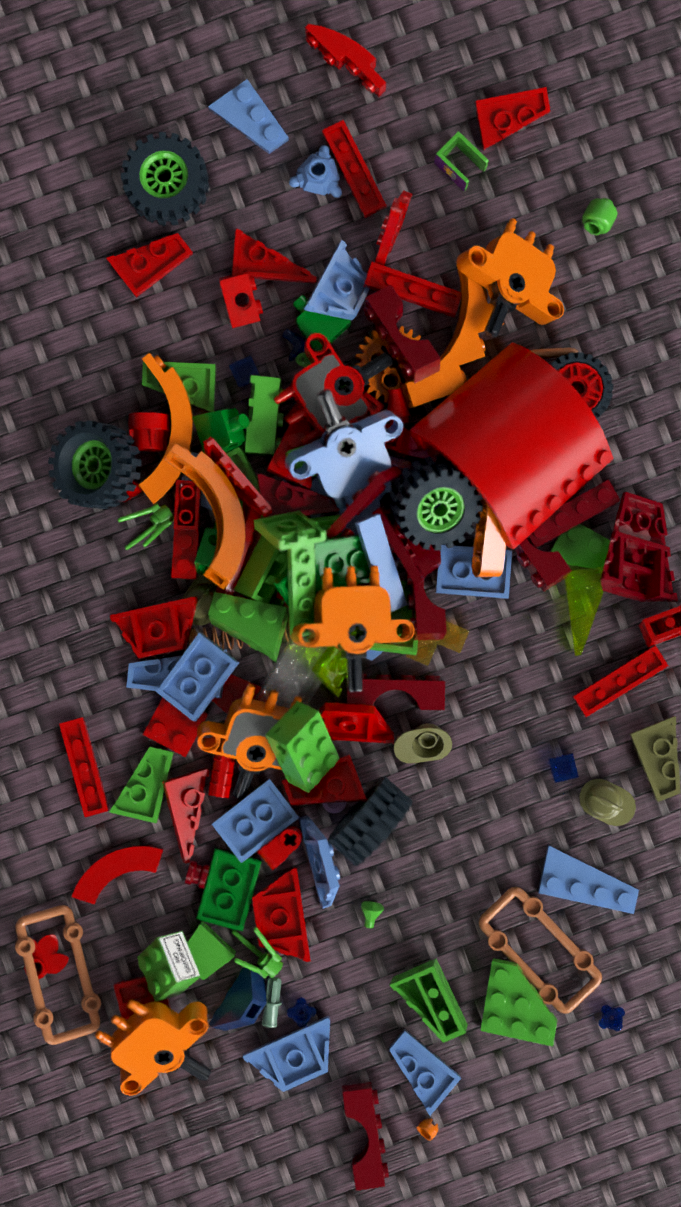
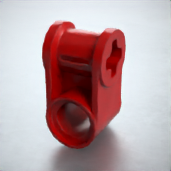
(278, 848)

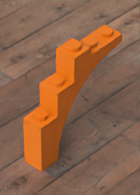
(462, 348)

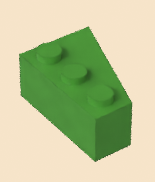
(261, 571)
(250, 621)
(432, 998)

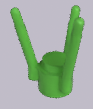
(160, 518)
(269, 964)

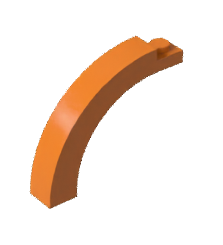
(182, 427)
(225, 507)

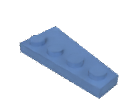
(152, 673)
(577, 881)

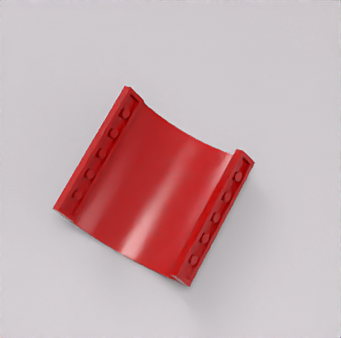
(518, 439)

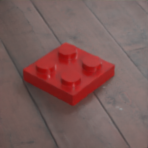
(173, 728)

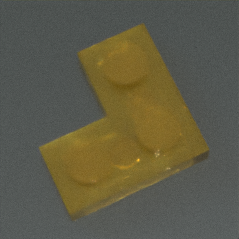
(453, 640)

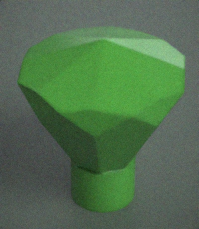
(371, 912)

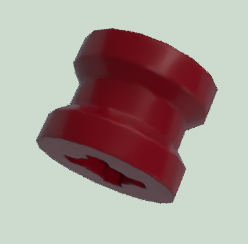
(197, 874)

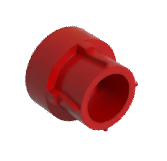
(149, 430)

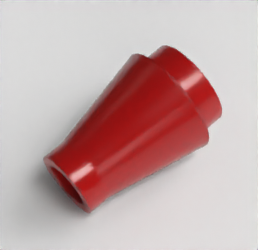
(398, 405)

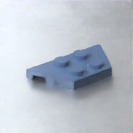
(339, 287)
(321, 863)
(294, 1056)

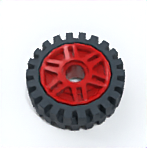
(590, 375)

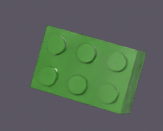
(302, 746)

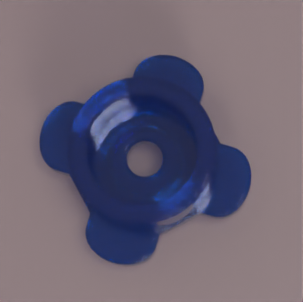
(301, 1019)
(616, 1023)

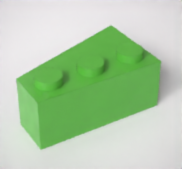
(264, 417)

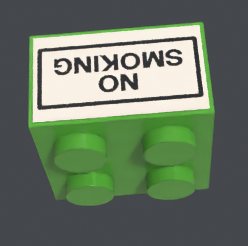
(168, 966)

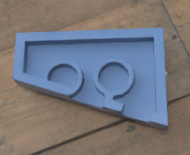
(249, 114)
(425, 1071)

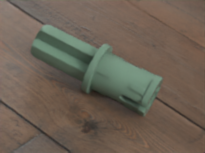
(271, 1008)

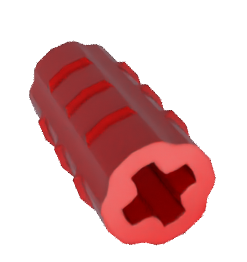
(221, 776)

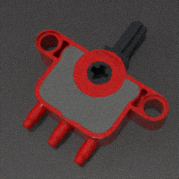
(328, 373)

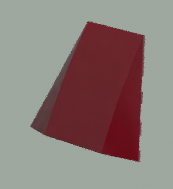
(638, 553)

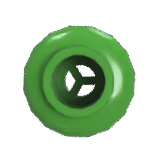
(599, 216)

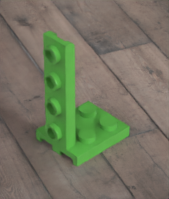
(297, 535)

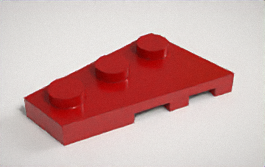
(508, 113)

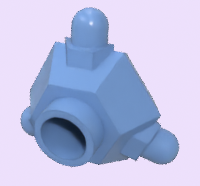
(318, 174)

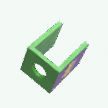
(469, 150)

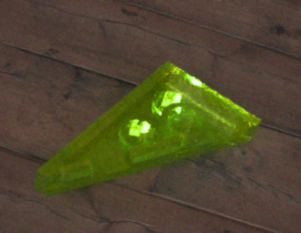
(584, 597)

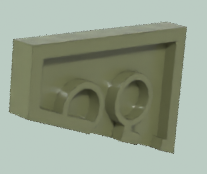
(657, 752)

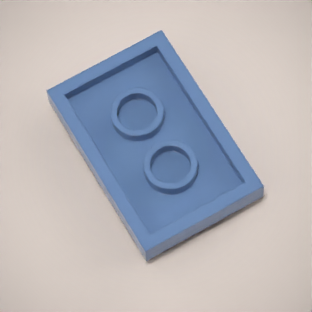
(457, 578)
(197, 677)
(255, 820)

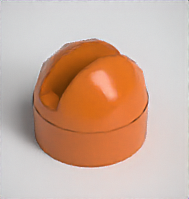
(427, 1129)

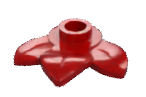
(47, 956)

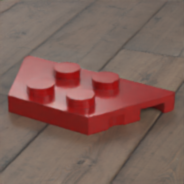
(392, 226)
(158, 627)
(355, 723)
(281, 916)

